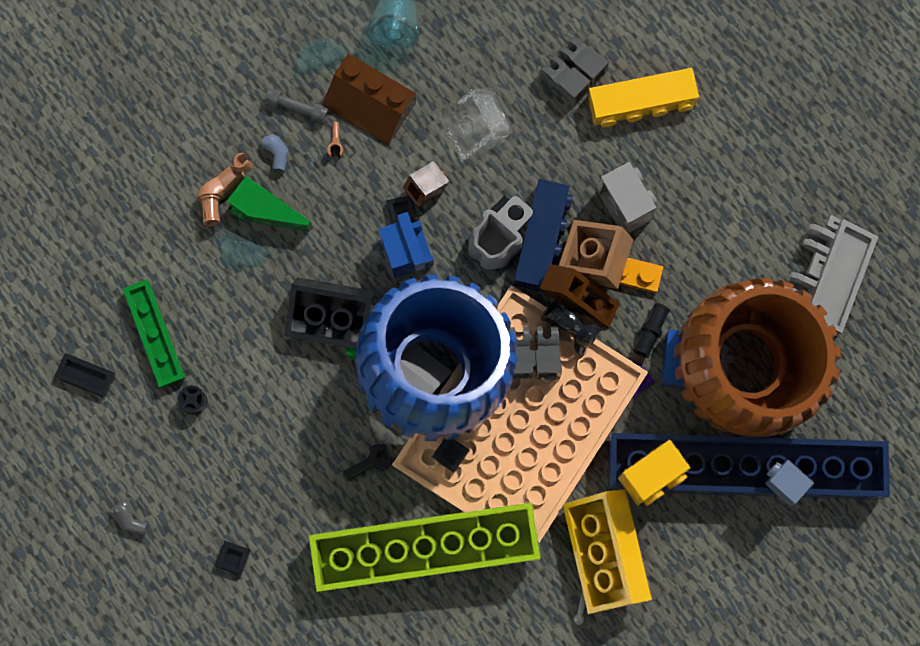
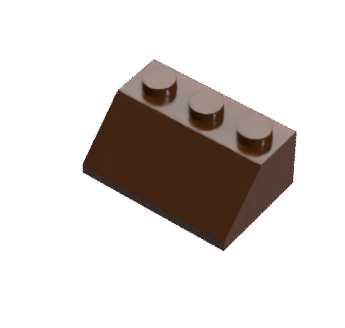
(369, 99)

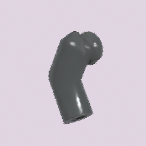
(125, 520)

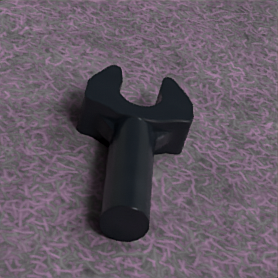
(370, 462)

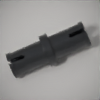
(651, 330)

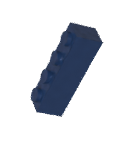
(542, 233)

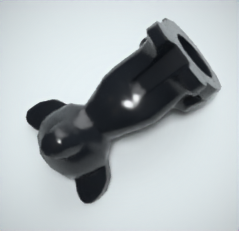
(566, 320)

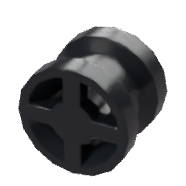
(189, 395)

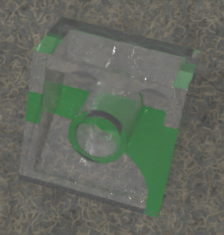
(477, 123)

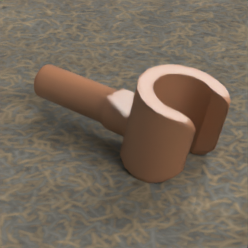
(335, 139)

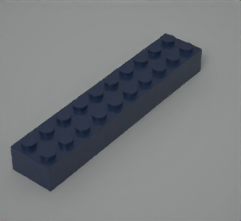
(741, 464)

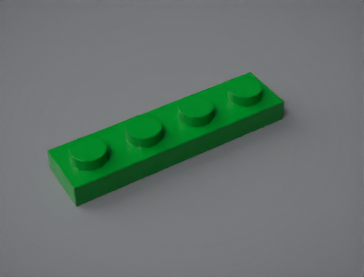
(154, 333)

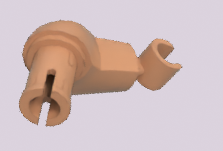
(221, 187)

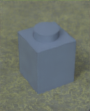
(788, 482)

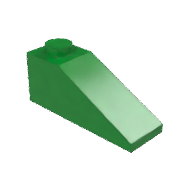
(262, 207)

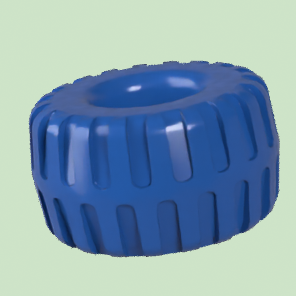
(442, 314)

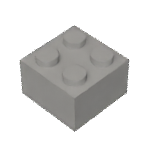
(627, 197)

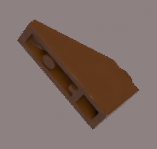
(579, 294)

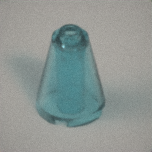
(395, 23)

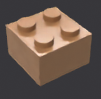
(597, 252)

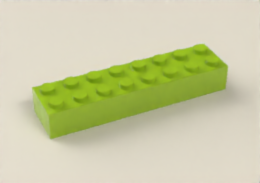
(424, 546)

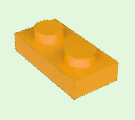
(641, 275)

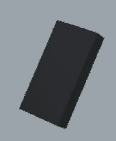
(84, 375)

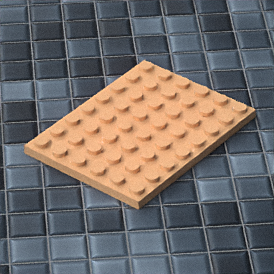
(539, 434)

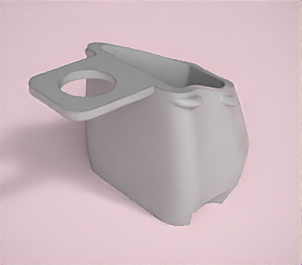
(496, 236)

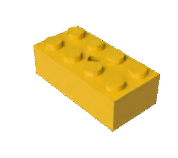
(607, 551)

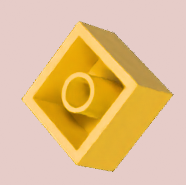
(654, 472)

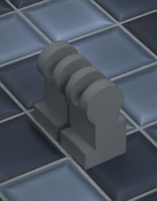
(586, 70)
(544, 359)

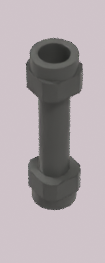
(275, 98)

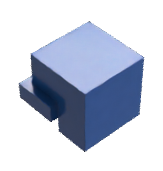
(405, 246)

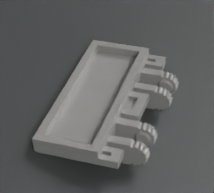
(836, 267)

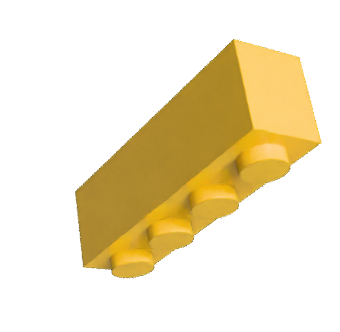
(643, 97)

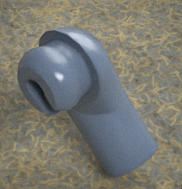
(279, 151)

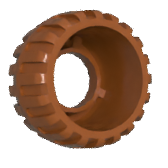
(798, 343)

